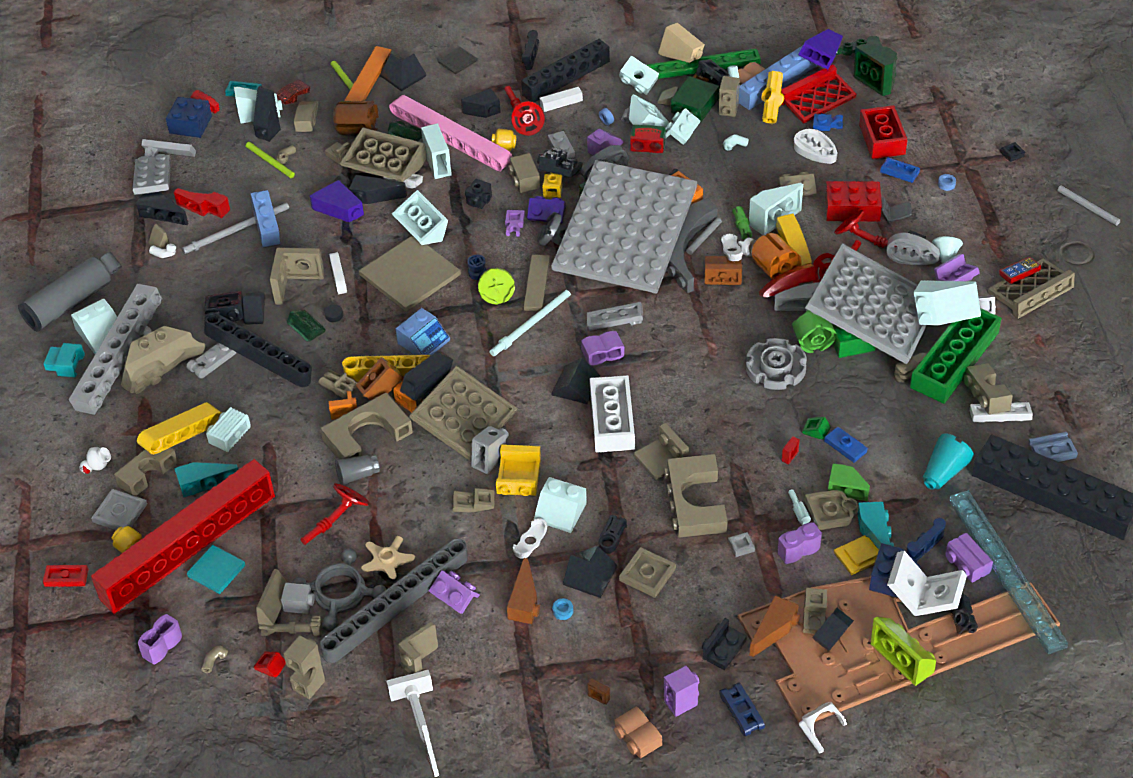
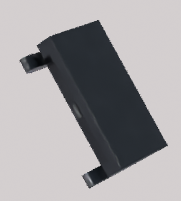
(711, 71)

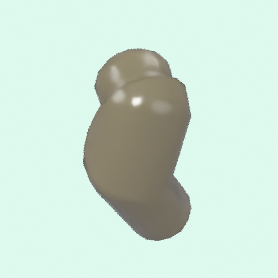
(283, 154)
(211, 656)

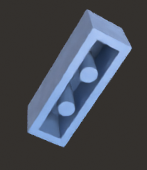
(265, 218)

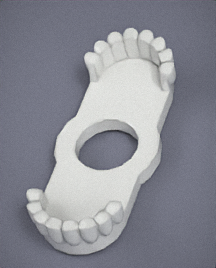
(730, 241)
(537, 530)

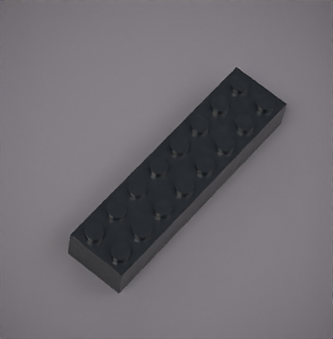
(1055, 486)

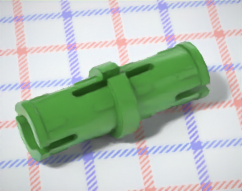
(742, 222)

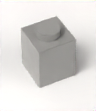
(297, 598)

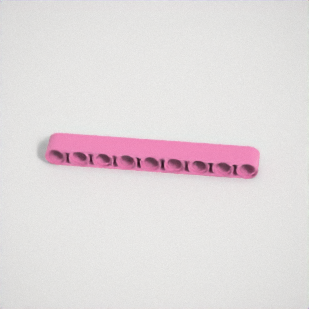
(453, 133)

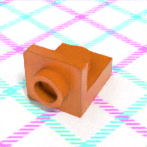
(404, 400)
(341, 407)

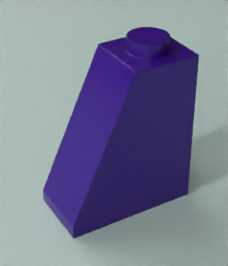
(821, 48)
(337, 202)

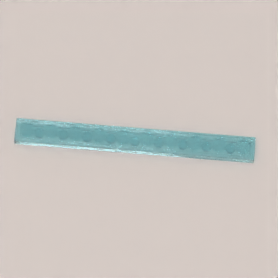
(1009, 573)

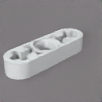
(338, 273)

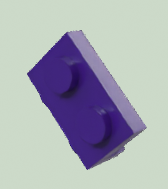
(541, 208)

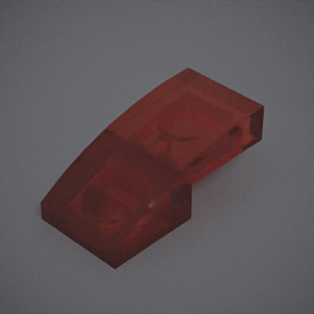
(289, 93)

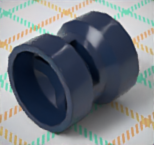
(476, 266)

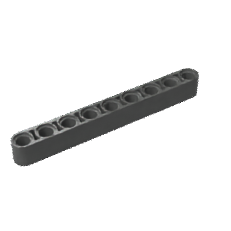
(386, 607)

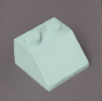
(561, 504)

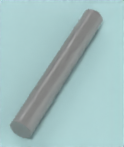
(705, 234)

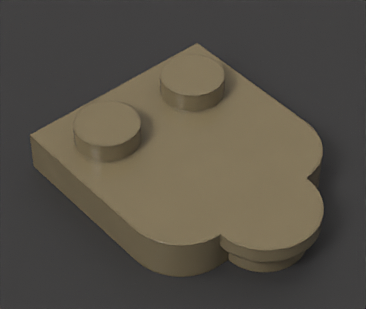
(831, 509)

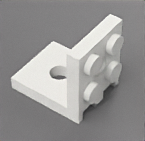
(924, 593)

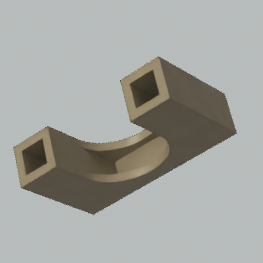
(379, 411)
(691, 519)

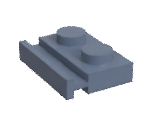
(1055, 446)

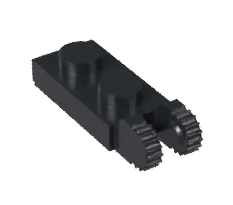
(531, 49)

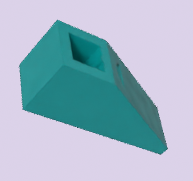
(202, 476)
(873, 522)

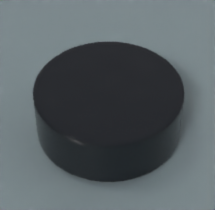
(333, 313)

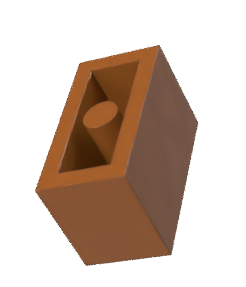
(379, 379)

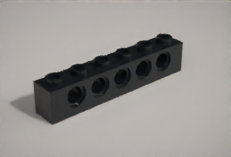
(565, 70)

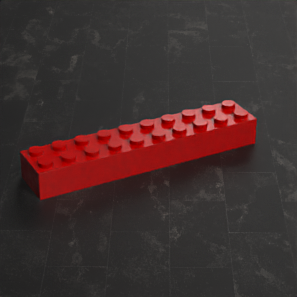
(183, 536)

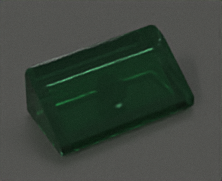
(404, 130)
(305, 324)

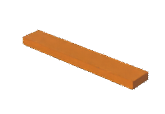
(369, 74)

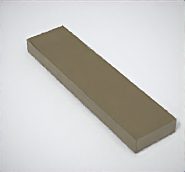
(536, 283)

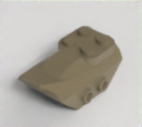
(156, 355)

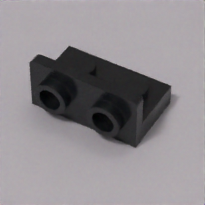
(723, 645)

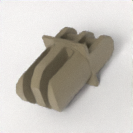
(904, 371)
(337, 383)

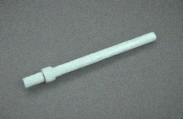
(507, 341)

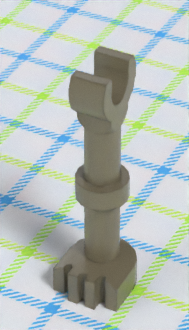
(315, 627)

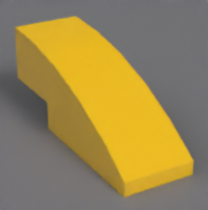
(793, 236)

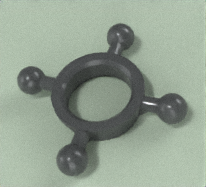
(344, 604)

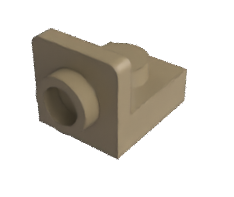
(337, 151)

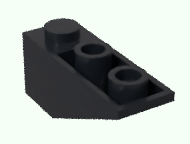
(159, 207)

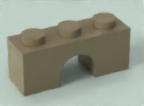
(982, 384)
(132, 476)
(305, 660)

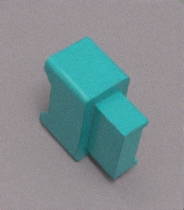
(64, 359)

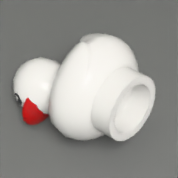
(96, 459)

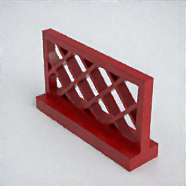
(809, 86)

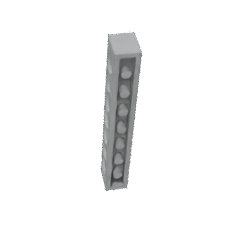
(115, 349)

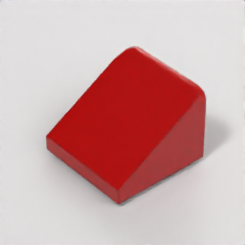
(270, 663)

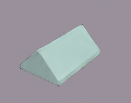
(421, 219)

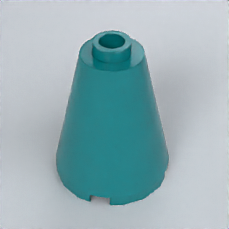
(946, 461)

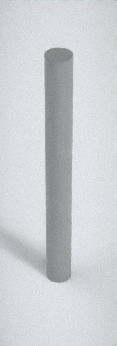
(1097, 210)

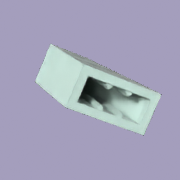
(246, 103)

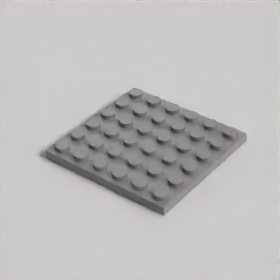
(869, 303)

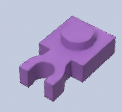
(514, 221)

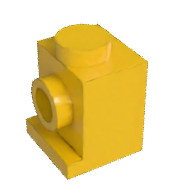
(552, 181)

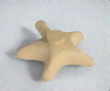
(387, 558)

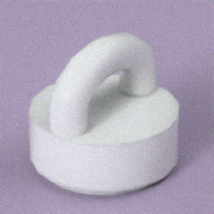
(746, 246)

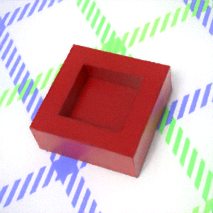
(790, 450)

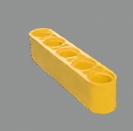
(358, 366)
(178, 428)

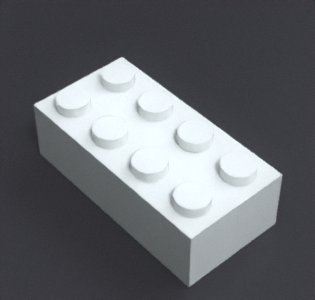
(612, 414)

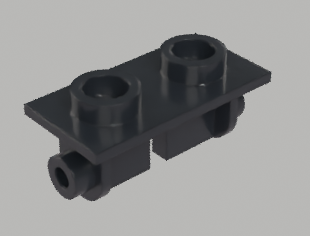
(962, 616)

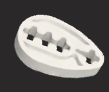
(815, 146)

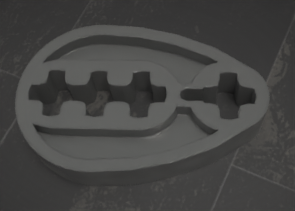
(613, 154)

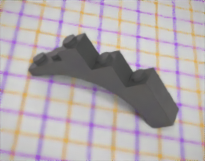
(697, 218)

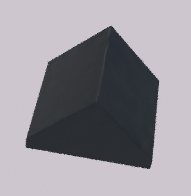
(575, 382)

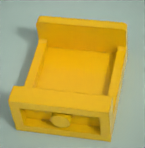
(519, 470)

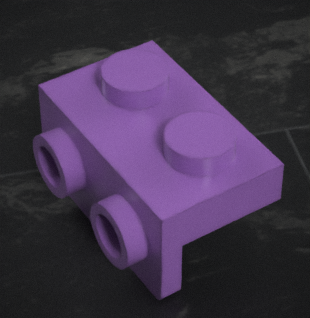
(956, 270)
(453, 591)

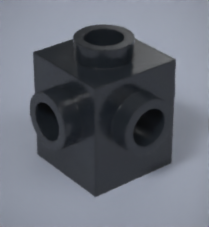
(478, 193)

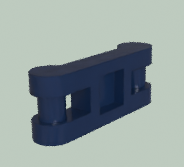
(926, 540)
(742, 708)

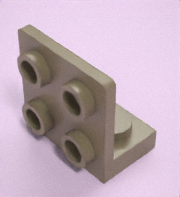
(655, 455)

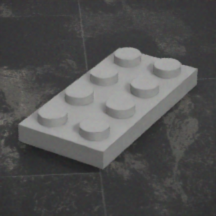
(151, 174)

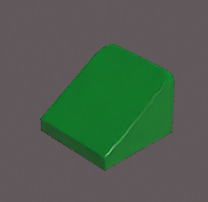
(817, 427)

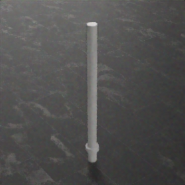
(195, 245)

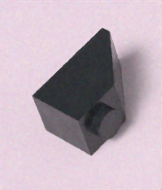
(481, 104)

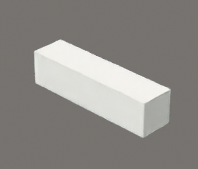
(561, 99)

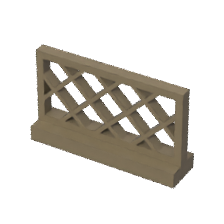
(1038, 293)

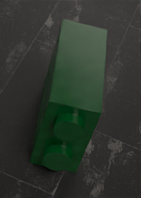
(696, 97)

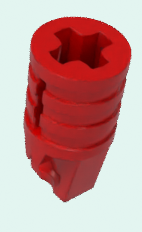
(197, 94)

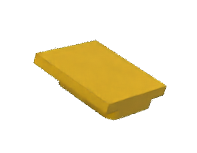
(857, 554)

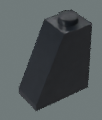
(426, 375)

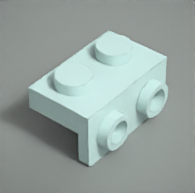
(683, 126)

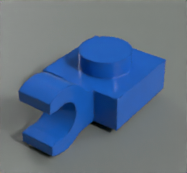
(825, 122)

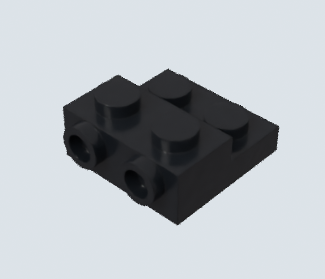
(557, 162)
(226, 304)

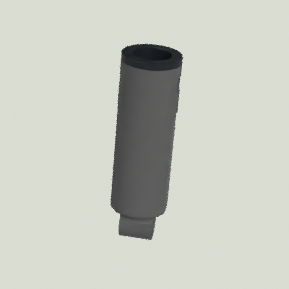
(68, 291)

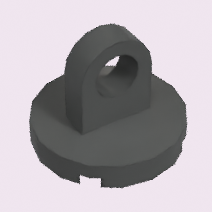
(551, 230)

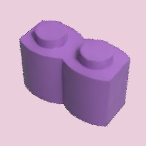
(602, 348)
(799, 543)
(158, 640)

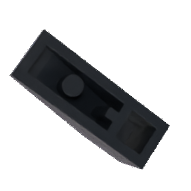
(266, 117)
(376, 190)

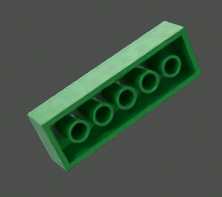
(951, 355)

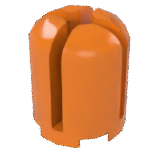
(774, 255)

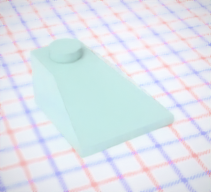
(645, 113)

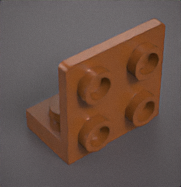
(722, 271)

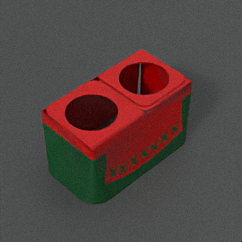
(647, 138)

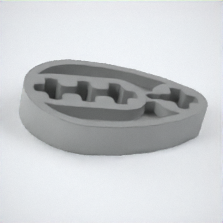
(922, 248)

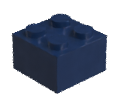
(189, 117)

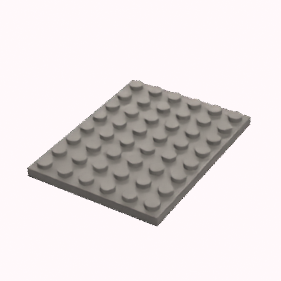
(625, 226)

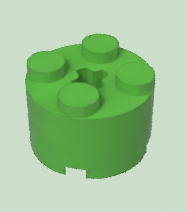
(813, 332)

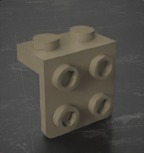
(417, 647)

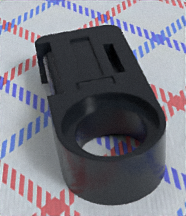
(612, 532)

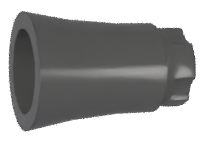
(356, 468)

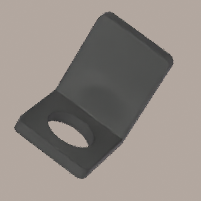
(896, 212)

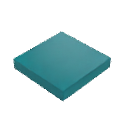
(216, 569)

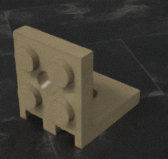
(288, 266)

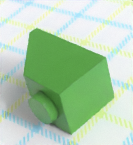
(849, 482)

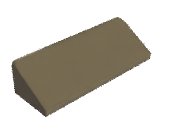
(270, 601)

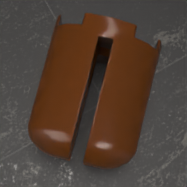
(352, 116)

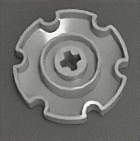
(776, 363)

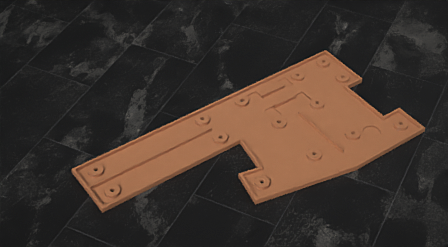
(857, 668)

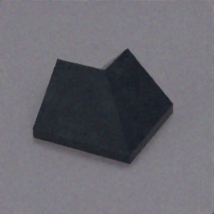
(402, 72)
(589, 571)

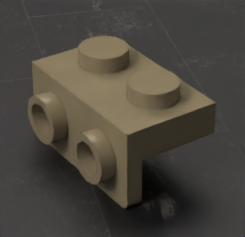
(805, 178)

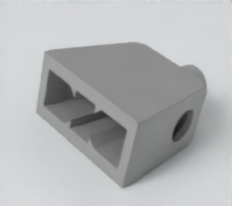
(487, 448)

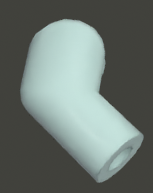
(734, 140)

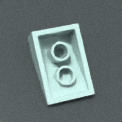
(772, 204)
(946, 301)
(94, 323)

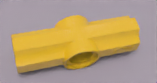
(772, 97)

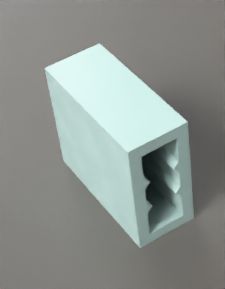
(436, 151)

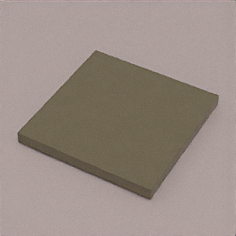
(409, 273)
(461, 410)

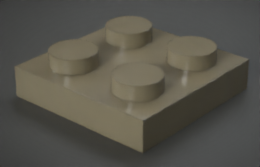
(647, 572)

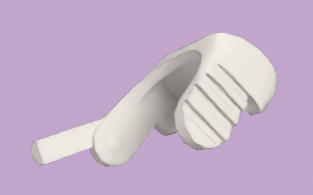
(808, 720)

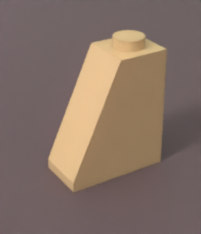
(680, 44)

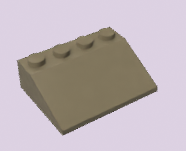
(385, 155)

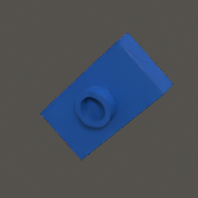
(900, 170)
(845, 444)

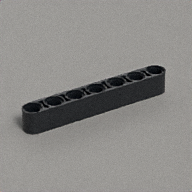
(257, 349)

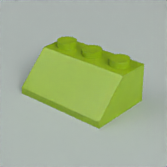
(902, 650)

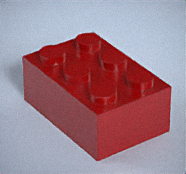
(883, 132)
(849, 197)

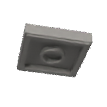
(119, 510)

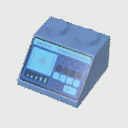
(421, 334)

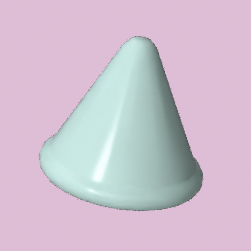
(948, 247)

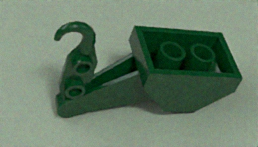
(872, 64)

